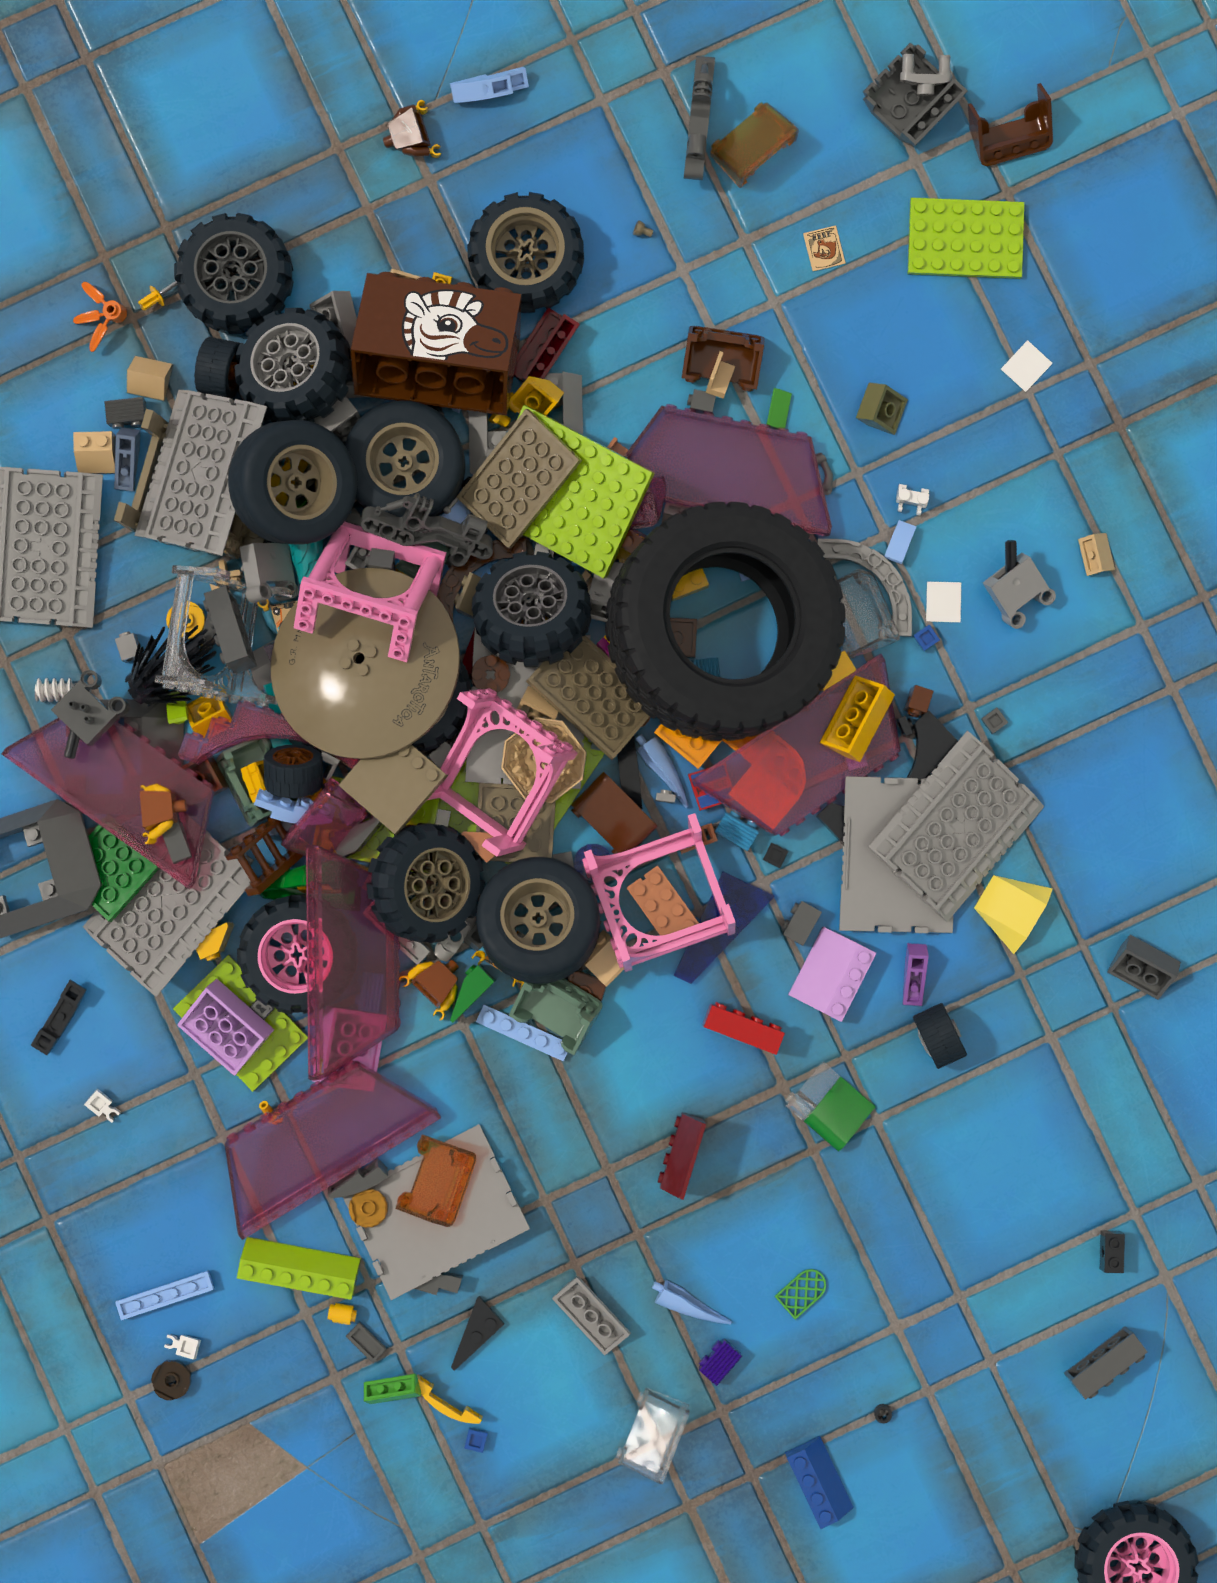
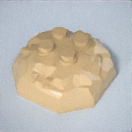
(520, 763)

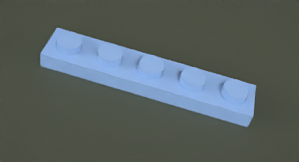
(521, 1032)
(164, 1295)

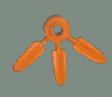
(111, 310)

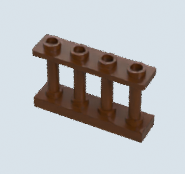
(270, 873)

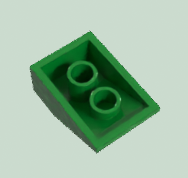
(473, 986)

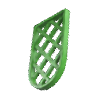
(815, 1298)

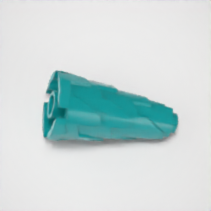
(305, 557)

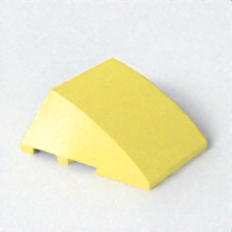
(1012, 908)

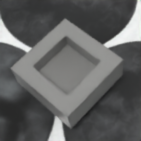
(665, 796)

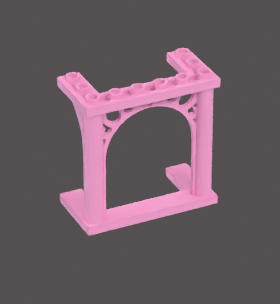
(390, 610)
(551, 750)
(603, 866)

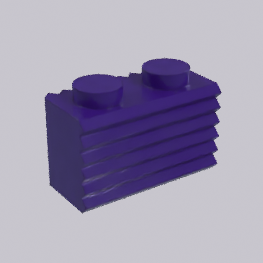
(719, 1361)

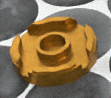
(368, 1208)

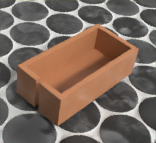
(661, 903)

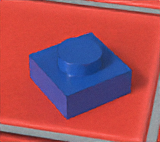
(926, 638)
(476, 1440)

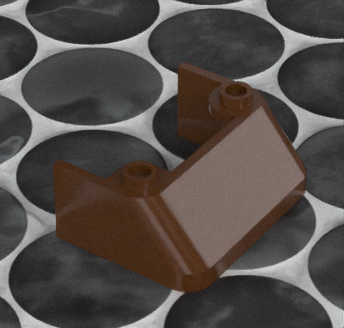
(1016, 137)

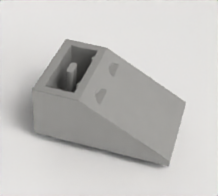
(600, 592)

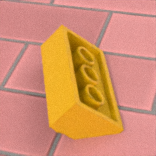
(857, 718)

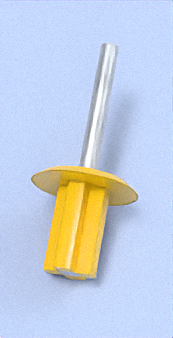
(155, 296)

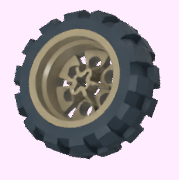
(526, 216)

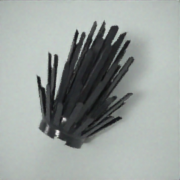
(142, 676)

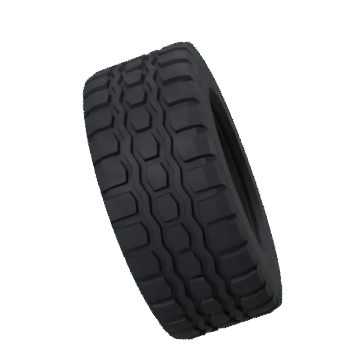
(788, 572)

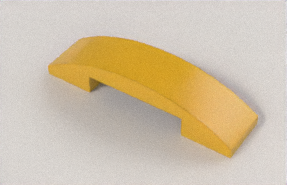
(468, 1414)

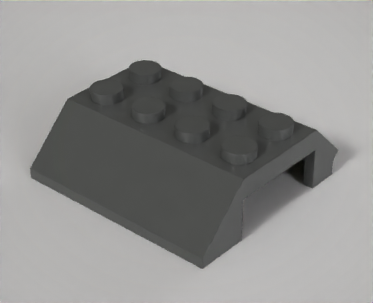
(900, 107)

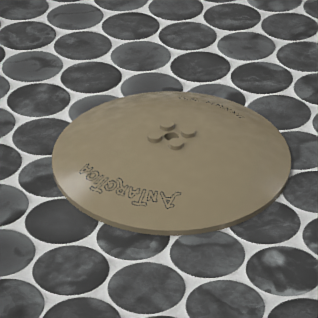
(373, 704)

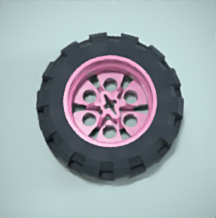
(259, 957)
(1135, 1521)

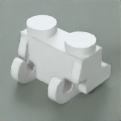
(910, 497)

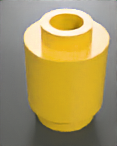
(342, 1313)

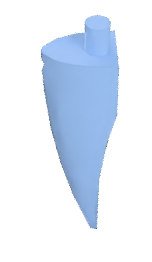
(659, 761)
(679, 1300)

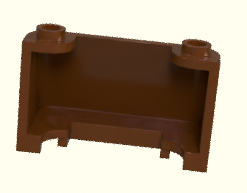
(739, 349)
(613, 814)

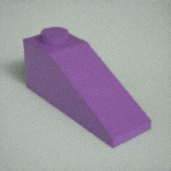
(915, 974)

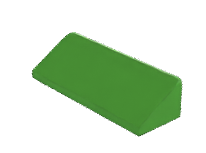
(391, 1389)

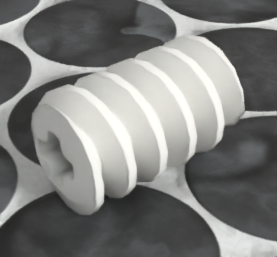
(52, 691)

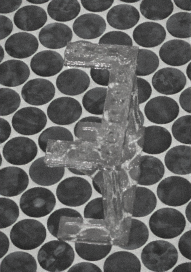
(177, 667)

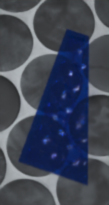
(745, 905)

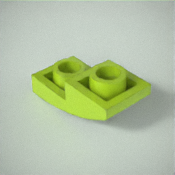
(178, 712)

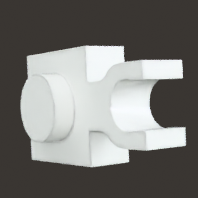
(100, 1103)
(186, 1346)

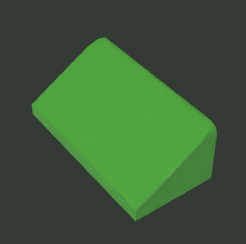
(778, 409)

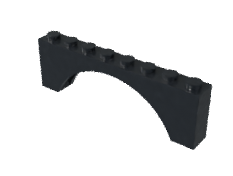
(932, 745)

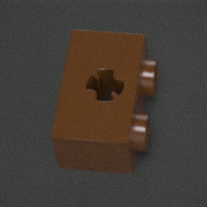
(918, 701)

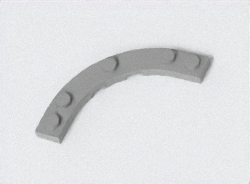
(882, 569)

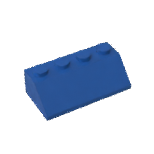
(819, 1482)

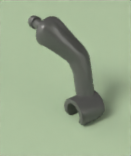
(828, 481)

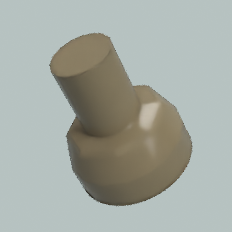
(641, 229)

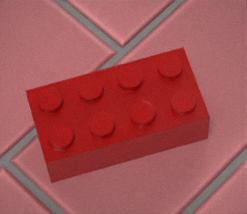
(741, 1028)

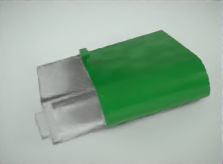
(830, 1106)

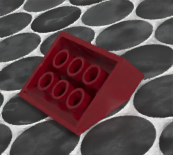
(682, 1154)

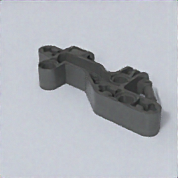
(699, 118)
(463, 538)

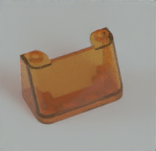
(753, 142)
(439, 1182)

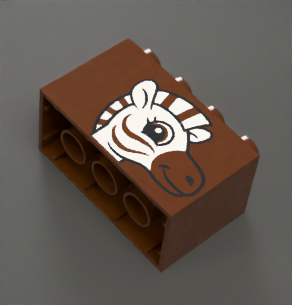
(436, 343)

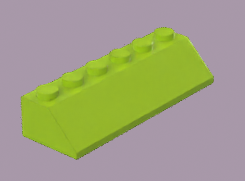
(299, 1268)

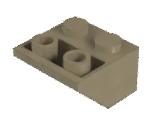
(463, 601)

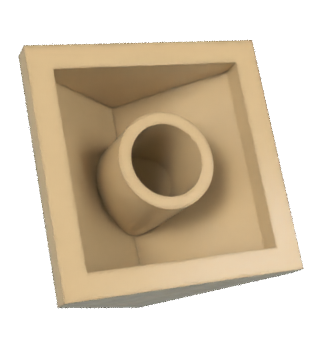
(148, 378)

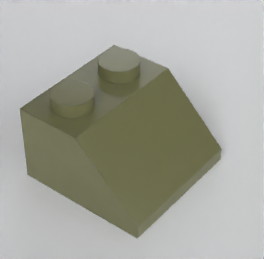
(881, 408)

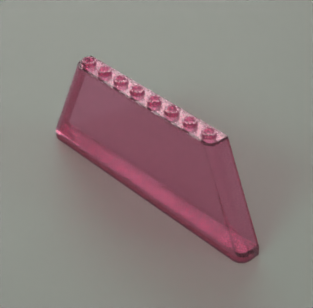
(734, 461)
(789, 771)
(107, 784)
(349, 964)
(318, 1141)

